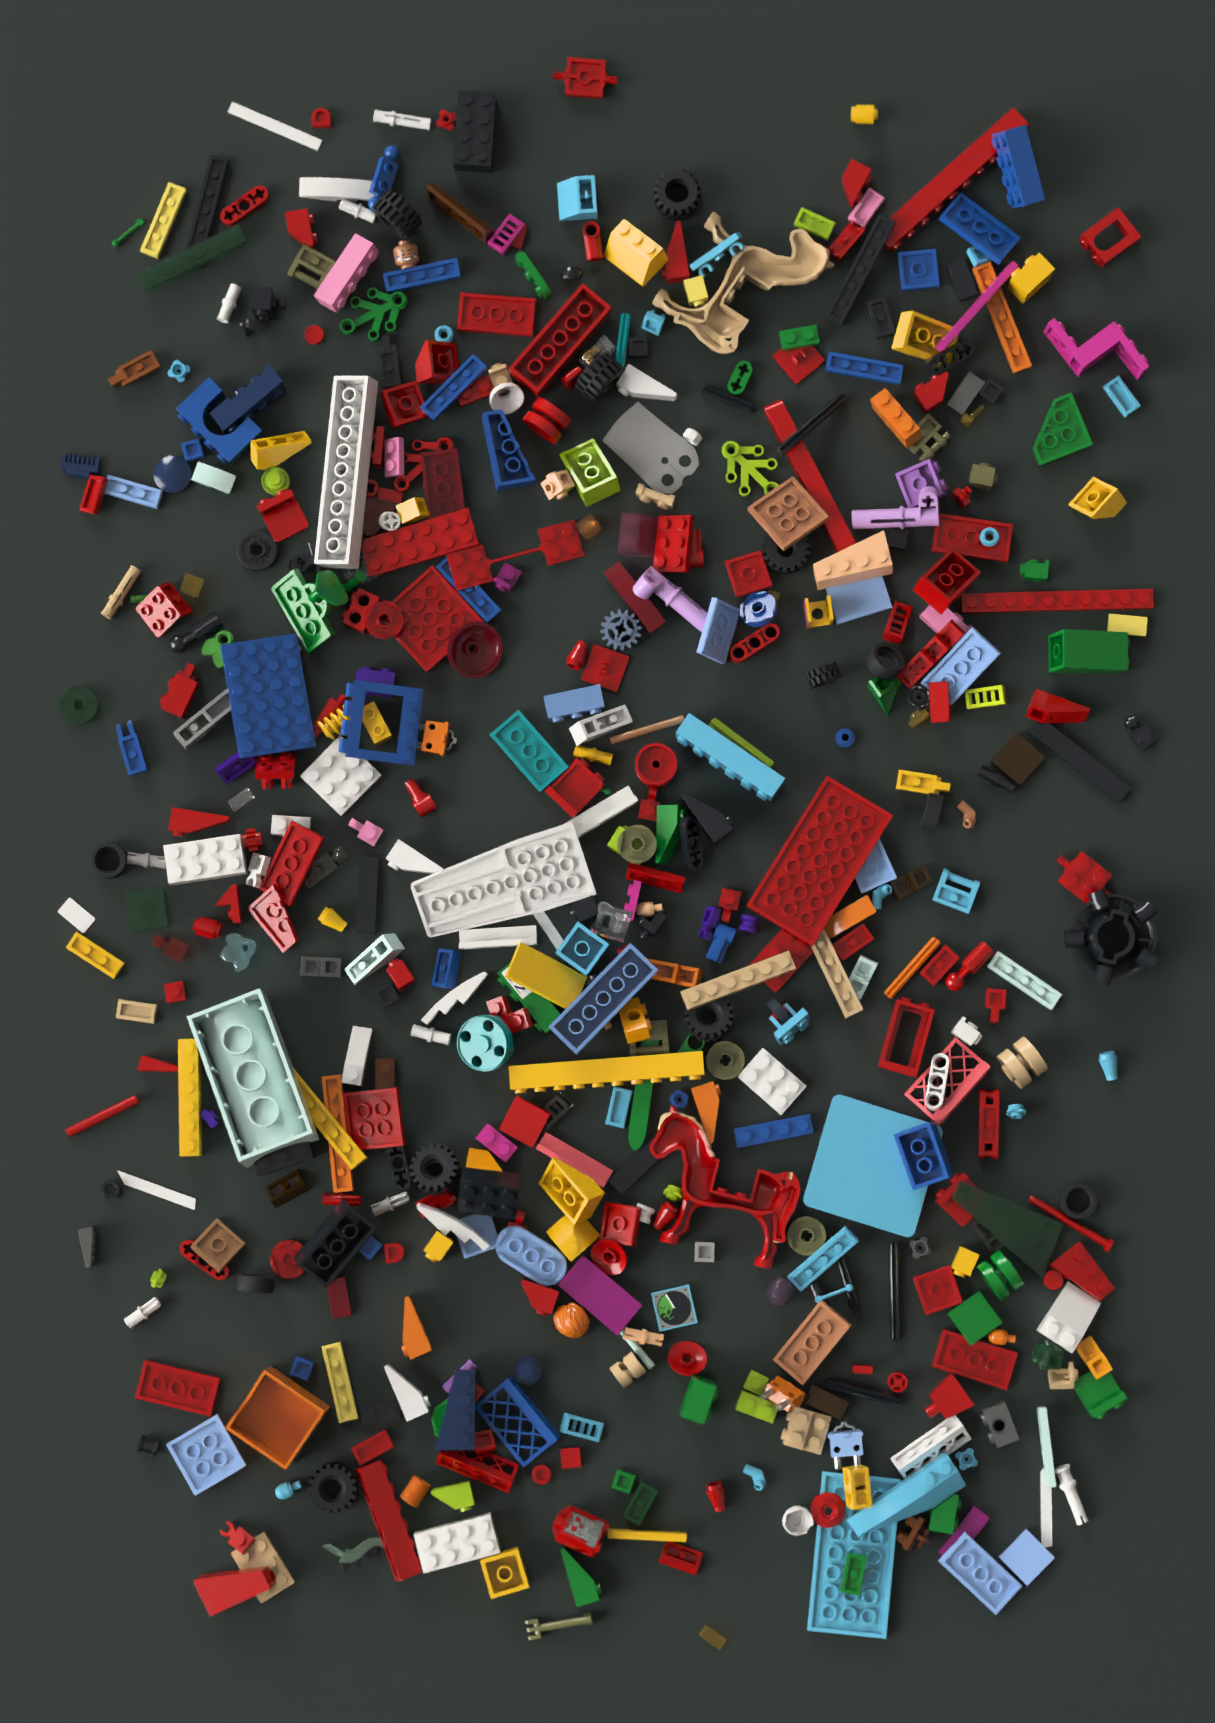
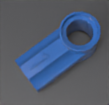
(721, 940)

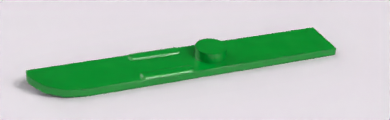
(640, 1108)

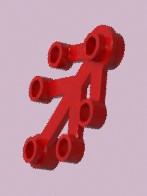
(436, 446)

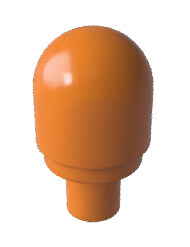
(1000, 1337)

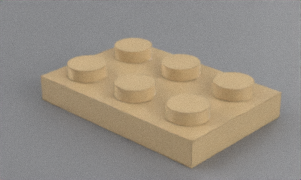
(264, 1554)

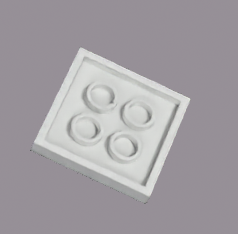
(340, 778)

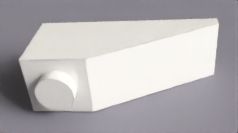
(640, 385)
(600, 724)
(410, 860)
(357, 1056)
(409, 1397)

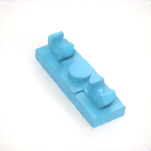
(717, 253)

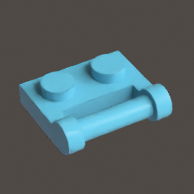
(952, 896)

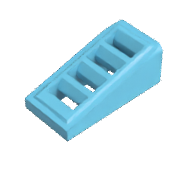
(565, 1423)

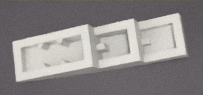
(335, 189)
(462, 993)
(447, 1222)

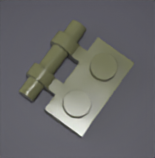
(929, 429)

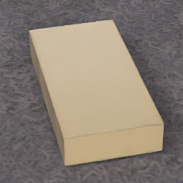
(136, 1011)

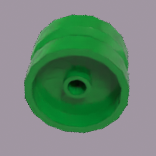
(1002, 1273)

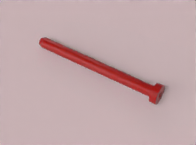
(1072, 1223)

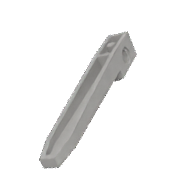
(204, 720)

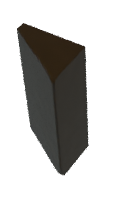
(286, 1188)

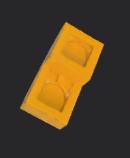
(1093, 1357)

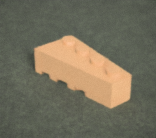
(856, 563)

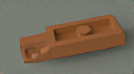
(135, 370)

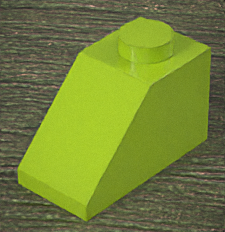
(456, 1495)

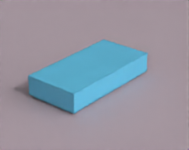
(1121, 396)
(618, 1107)

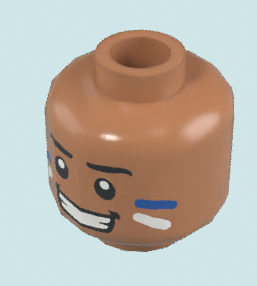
(406, 254)

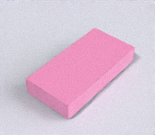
(866, 208)

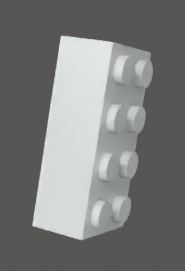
(205, 859)
(457, 1542)

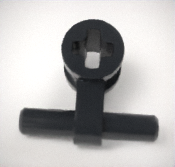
(304, 561)

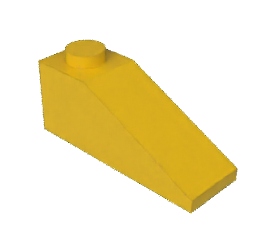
(274, 450)

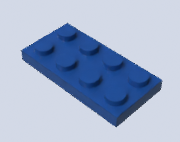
(979, 228)

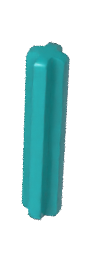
(623, 338)

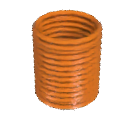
(415, 1491)

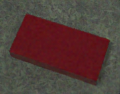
(339, 1298)

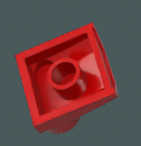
(403, 404)

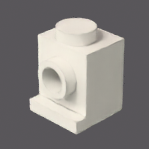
(966, 1032)

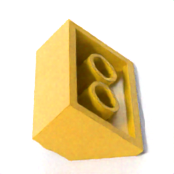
(634, 253)

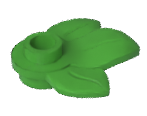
(212, 647)

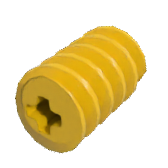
(334, 725)

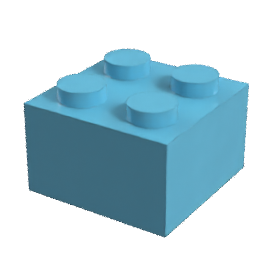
(582, 949)

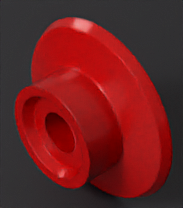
(818, 1508)

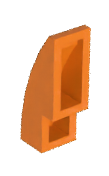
(849, 916)
(676, 974)

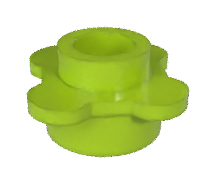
(673, 1193)
(158, 1278)

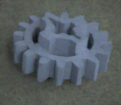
(612, 627)

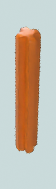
(912, 967)

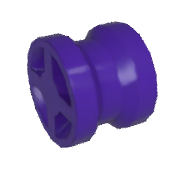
(749, 924)

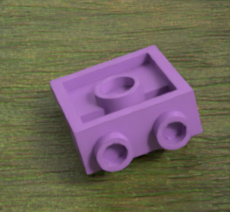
(919, 476)

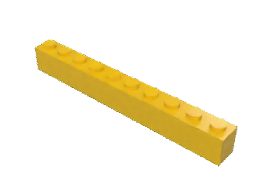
(606, 1071)

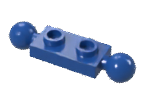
(384, 174)

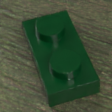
(640, 1503)

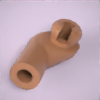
(969, 817)

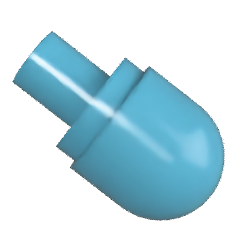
(287, 1489)

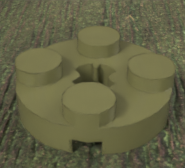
(630, 835)
(716, 1053)
(812, 1226)

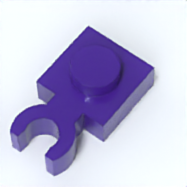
(709, 921)

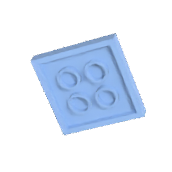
(206, 1454)

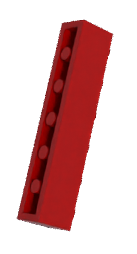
(388, 1520)

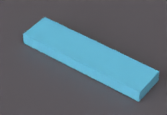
(823, 1258)

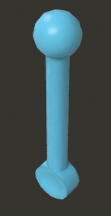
(849, 1287)

